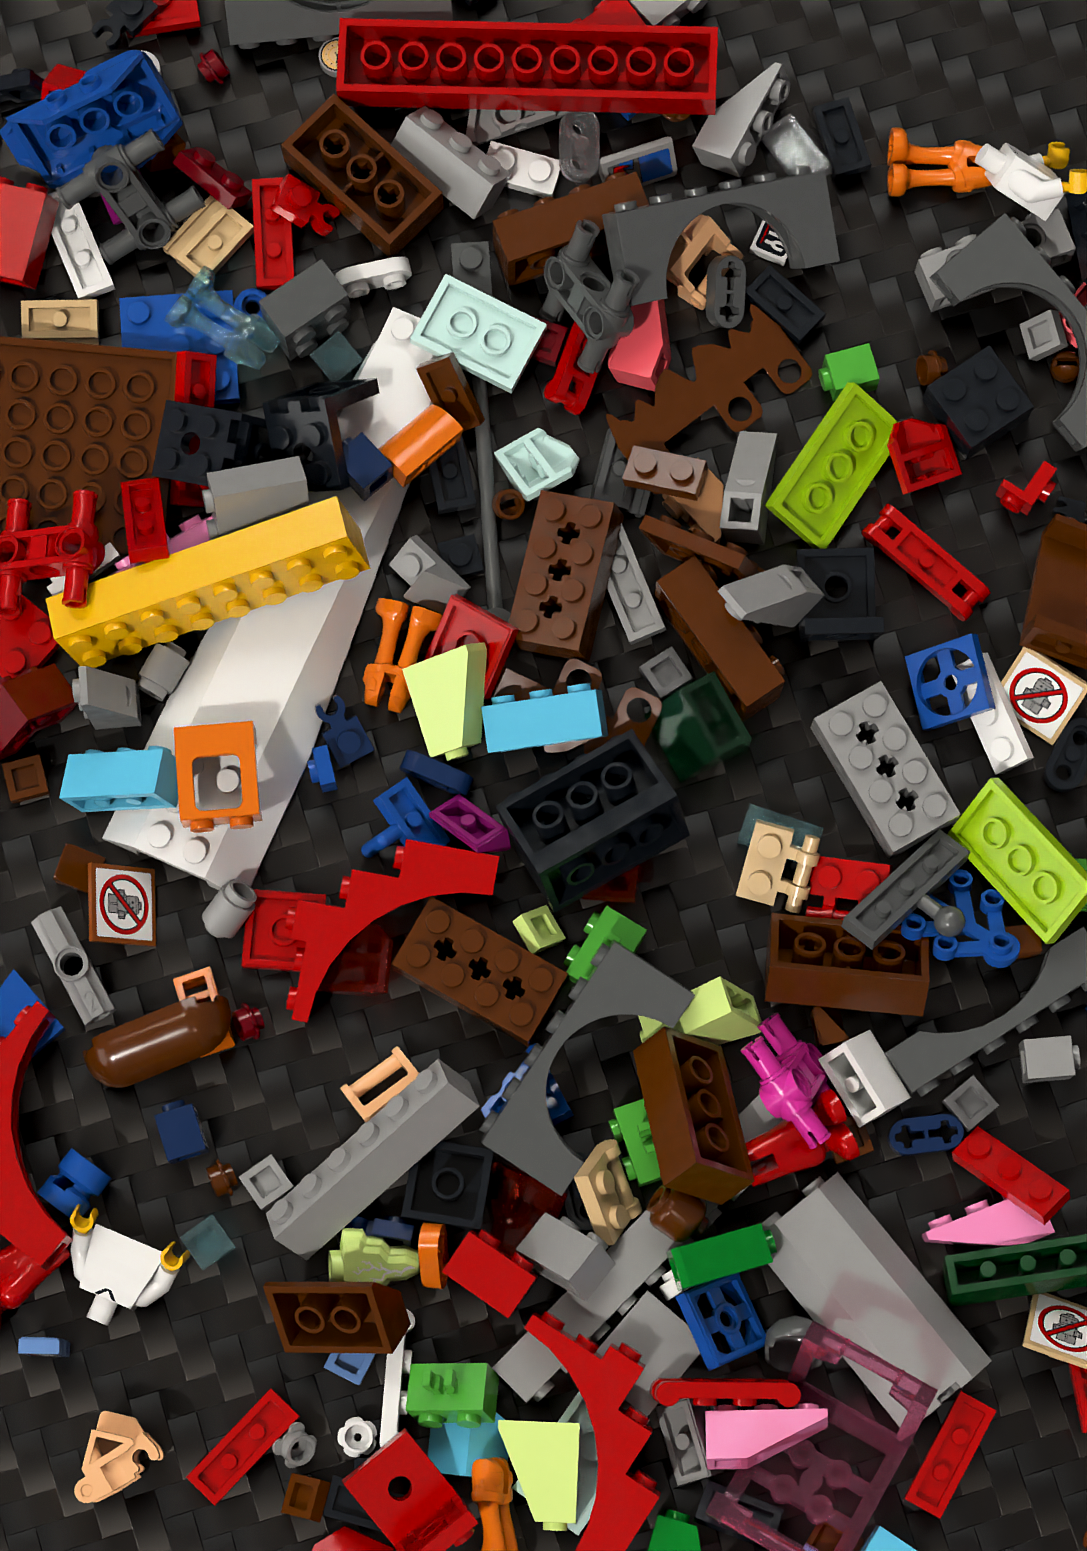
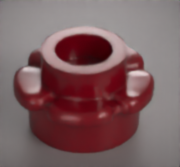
(213, 66)
(247, 1022)

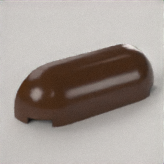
(158, 1041)

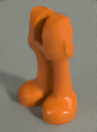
(961, 174)
(383, 670)
(492, 1494)

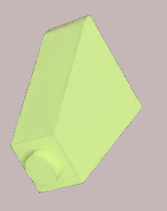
(449, 699)
(715, 1014)
(546, 1468)

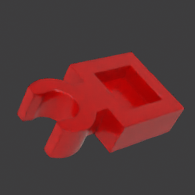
(299, 205)

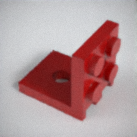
(428, 1515)

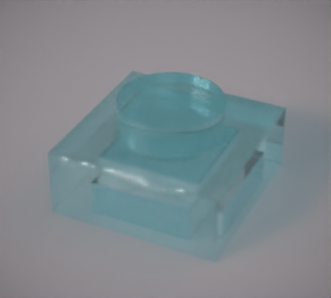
(336, 357)
(208, 1242)

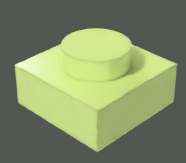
(539, 929)

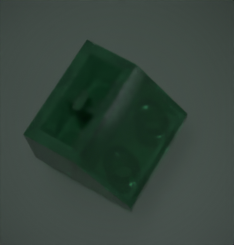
(699, 728)

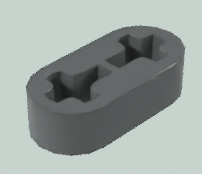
(725, 291)

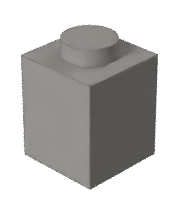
(1048, 1059)

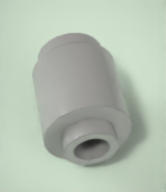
(162, 670)
(229, 909)

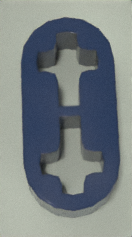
(436, 773)
(923, 1125)

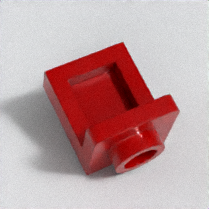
(1038, 488)

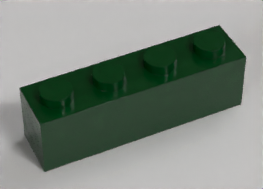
(1016, 1270)

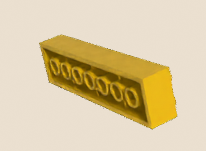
(211, 583)

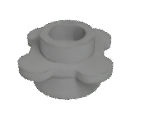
(303, 1449)

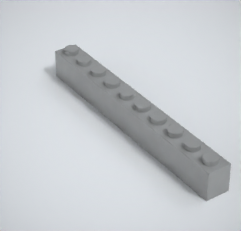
(637, 1260)

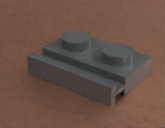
(609, 483)

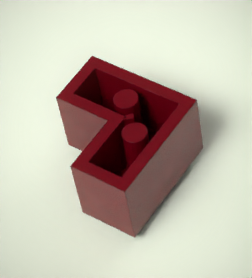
(31, 704)

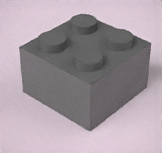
(307, 310)

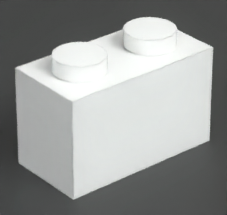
(864, 1078)

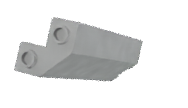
(869, 1291)

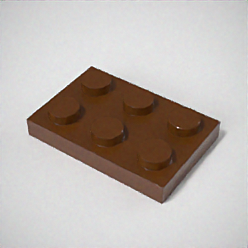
(727, 562)

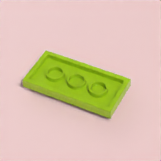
(834, 467)
(1022, 860)

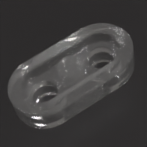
(579, 147)

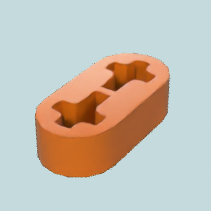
(433, 1255)

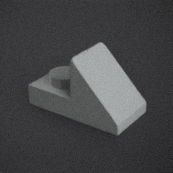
(428, 575)

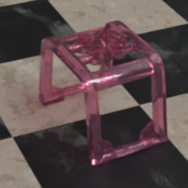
(906, 1390)

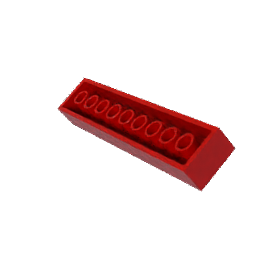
(527, 66)

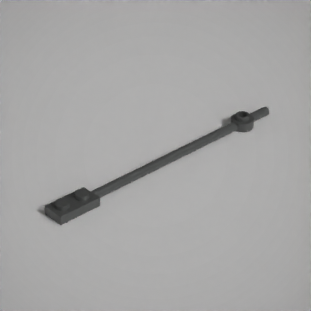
(472, 267)

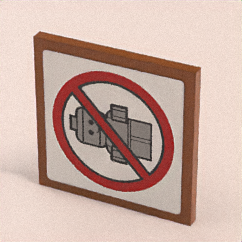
(121, 904)

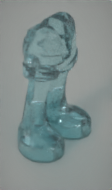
(245, 327)

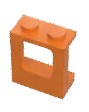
(216, 741)

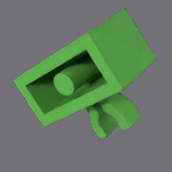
(602, 929)
(633, 1128)
(452, 1394)

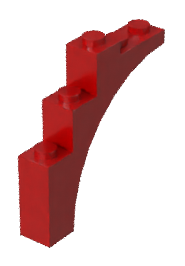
(327, 928)
(22, 1213)
(604, 1382)

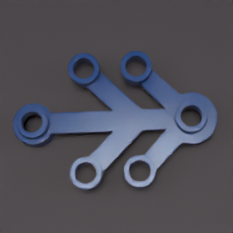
(995, 944)

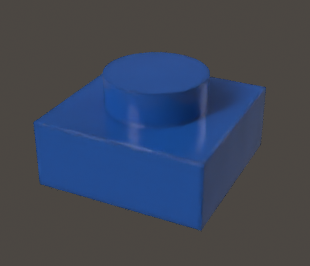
(322, 769)

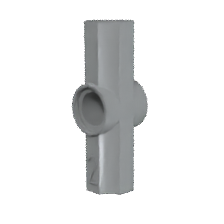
(62, 944)

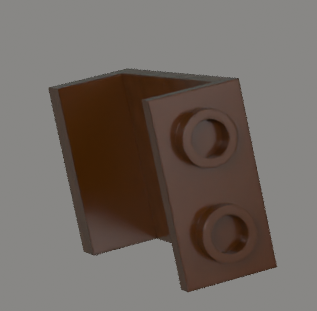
(1058, 594)

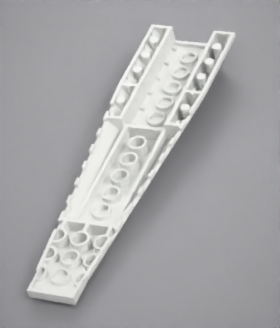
(280, 657)

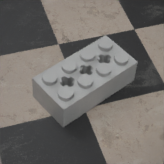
(876, 793)

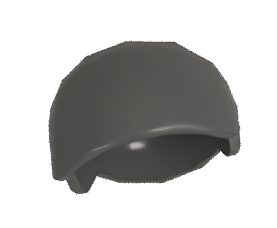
(784, 1341)

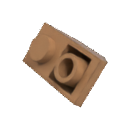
(703, 513)

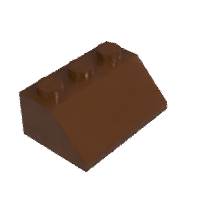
(337, 1316)

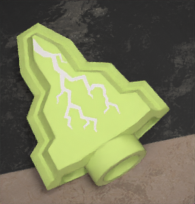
(370, 1259)

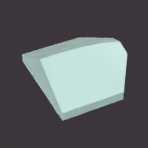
(537, 463)

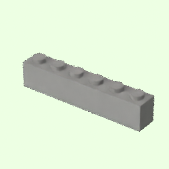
(372, 1159)

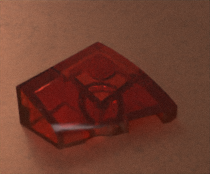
(520, 1205)

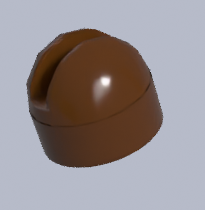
(1065, 371)
(510, 512)

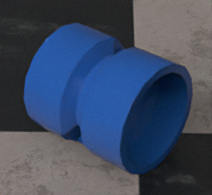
(74, 1184)

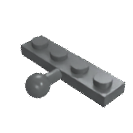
(910, 889)

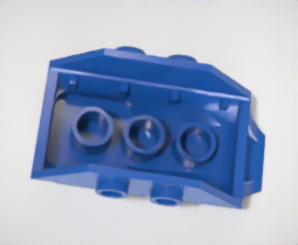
(104, 108)

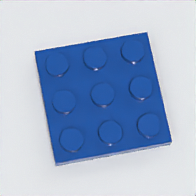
(145, 328)

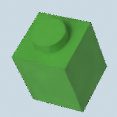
(850, 366)

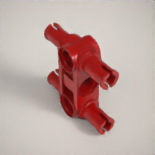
(49, 552)

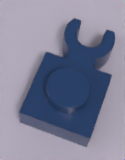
(346, 736)
(391, 1229)

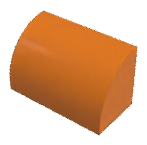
(421, 443)

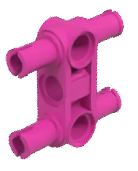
(791, 1079)

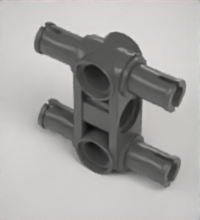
(130, 197)
(588, 296)

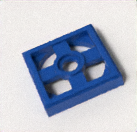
(983, 697)
(703, 1328)

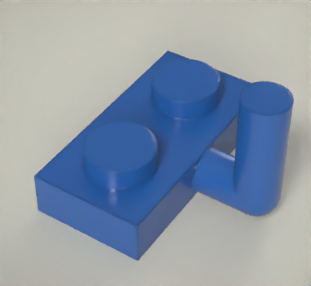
(407, 820)

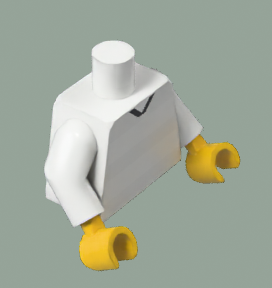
(1028, 178)
(119, 1267)

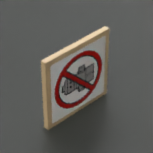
(1042, 693)
(1057, 1329)

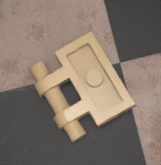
(766, 862)

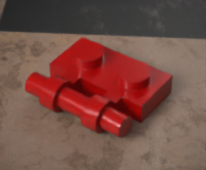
(843, 879)

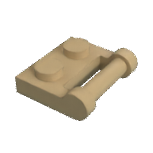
(606, 1192)

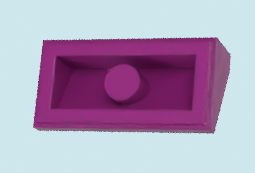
(471, 825)

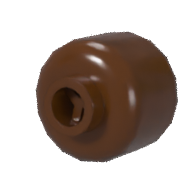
(677, 1214)

